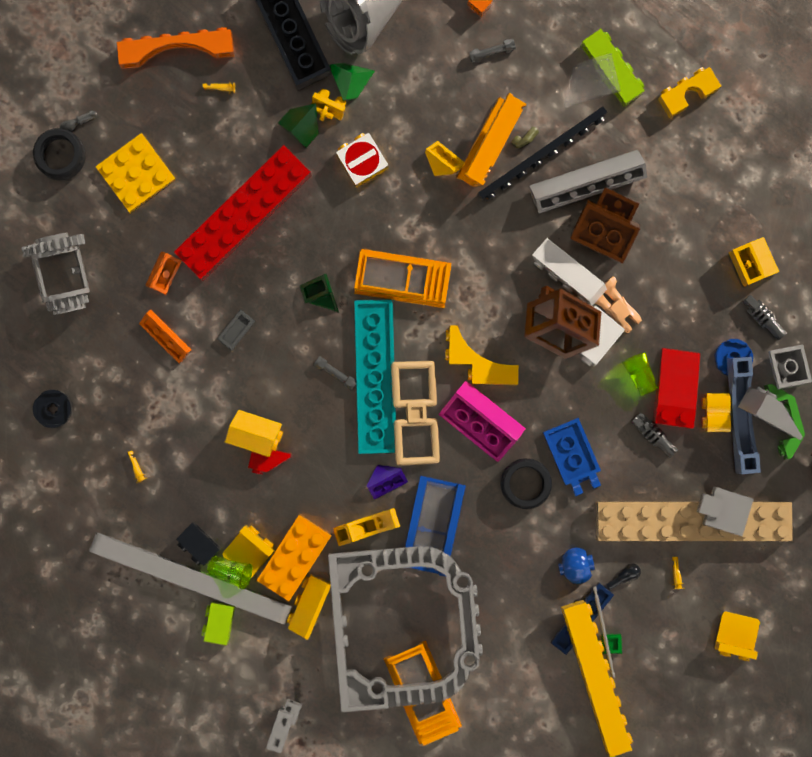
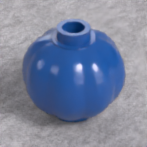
(577, 565)

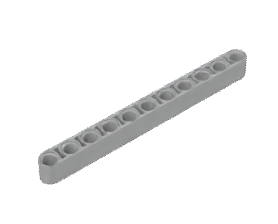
(190, 578)

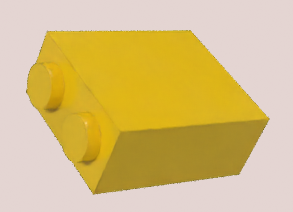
(254, 433)

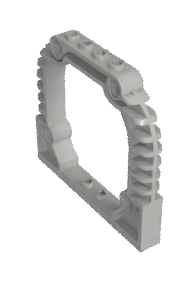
(356, 690)

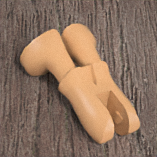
(619, 308)

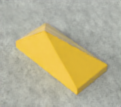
(443, 160)

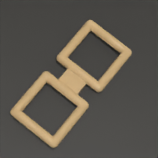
(415, 413)

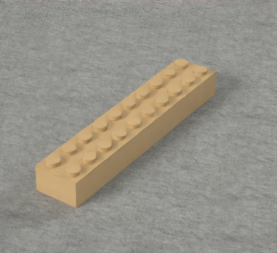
(682, 523)

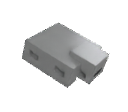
(725, 510)
(286, 716)

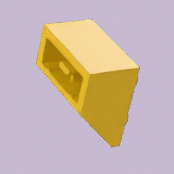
(753, 261)

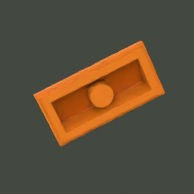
(163, 273)

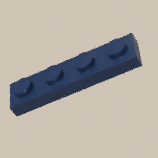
(562, 639)

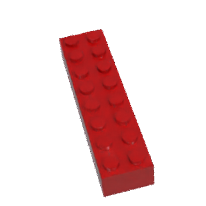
(243, 213)

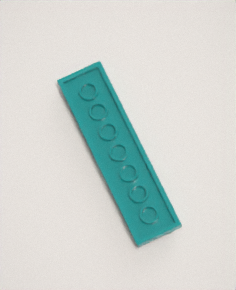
(373, 375)

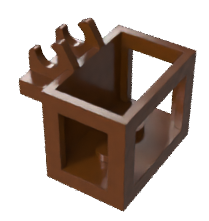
(608, 225)
(568, 315)

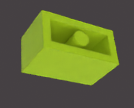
(219, 623)

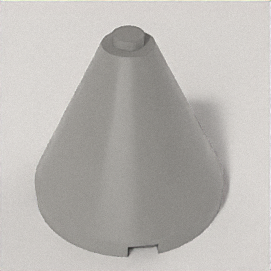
(357, 22)

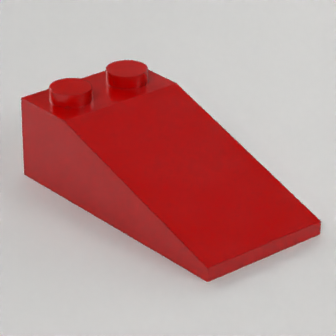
(677, 389)

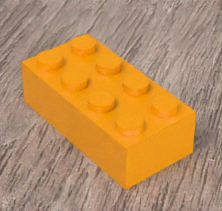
(294, 557)

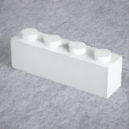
(569, 272)

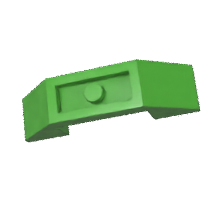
(788, 446)

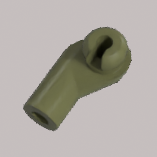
(528, 138)

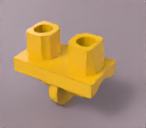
(327, 107)

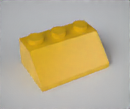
(308, 605)

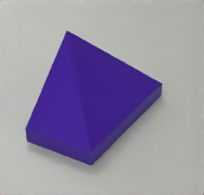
(385, 480)

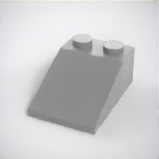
(768, 409)

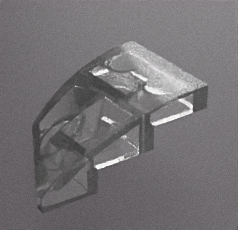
(592, 80)

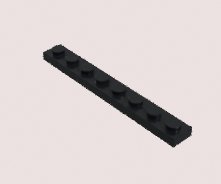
(536, 159)

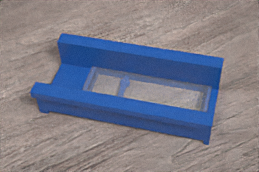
(435, 516)

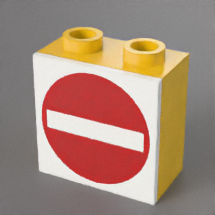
(362, 159)

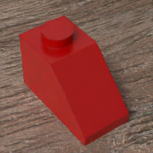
(261, 463)

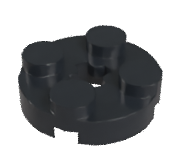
(45, 417)

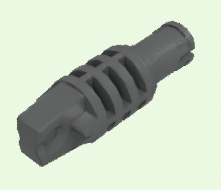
(764, 316)
(654, 434)

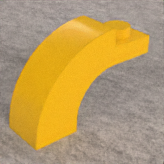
(366, 527)

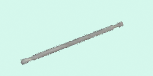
(603, 631)

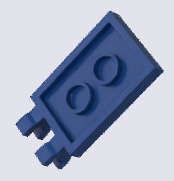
(573, 455)

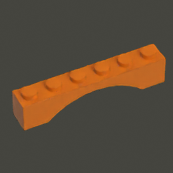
(136, 52)

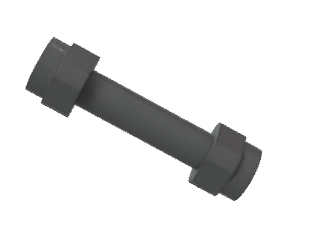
(508, 46)
(322, 364)

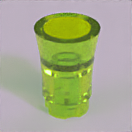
(640, 373)
(230, 571)

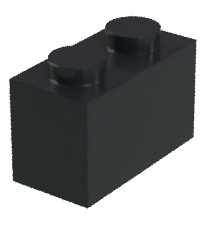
(197, 544)

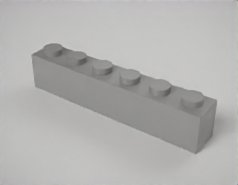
(588, 181)

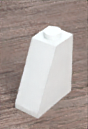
(609, 333)

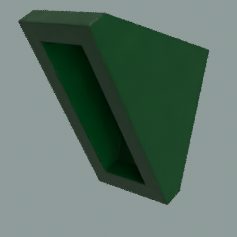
(301, 124)
(319, 293)

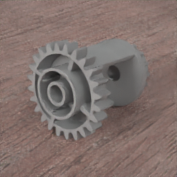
(53, 246)

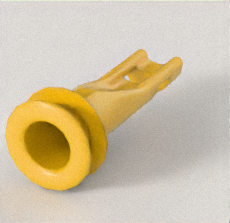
(223, 87)
(136, 469)
(676, 574)

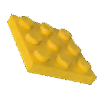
(135, 173)

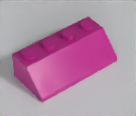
(482, 421)

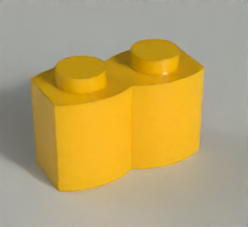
(717, 412)

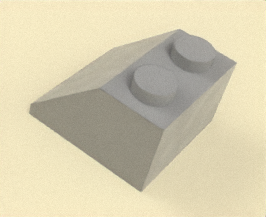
(790, 367)

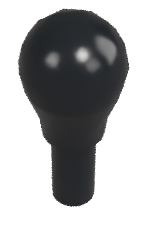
(629, 573)

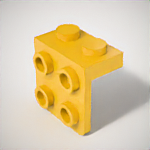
(249, 548)
(737, 636)

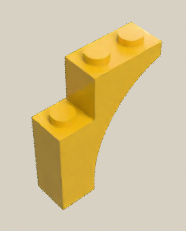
(482, 371)

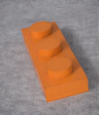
(165, 336)

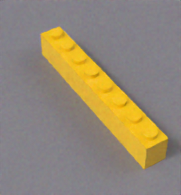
(596, 678)

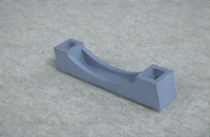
(744, 445)

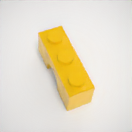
(703, 82)

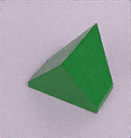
(350, 79)

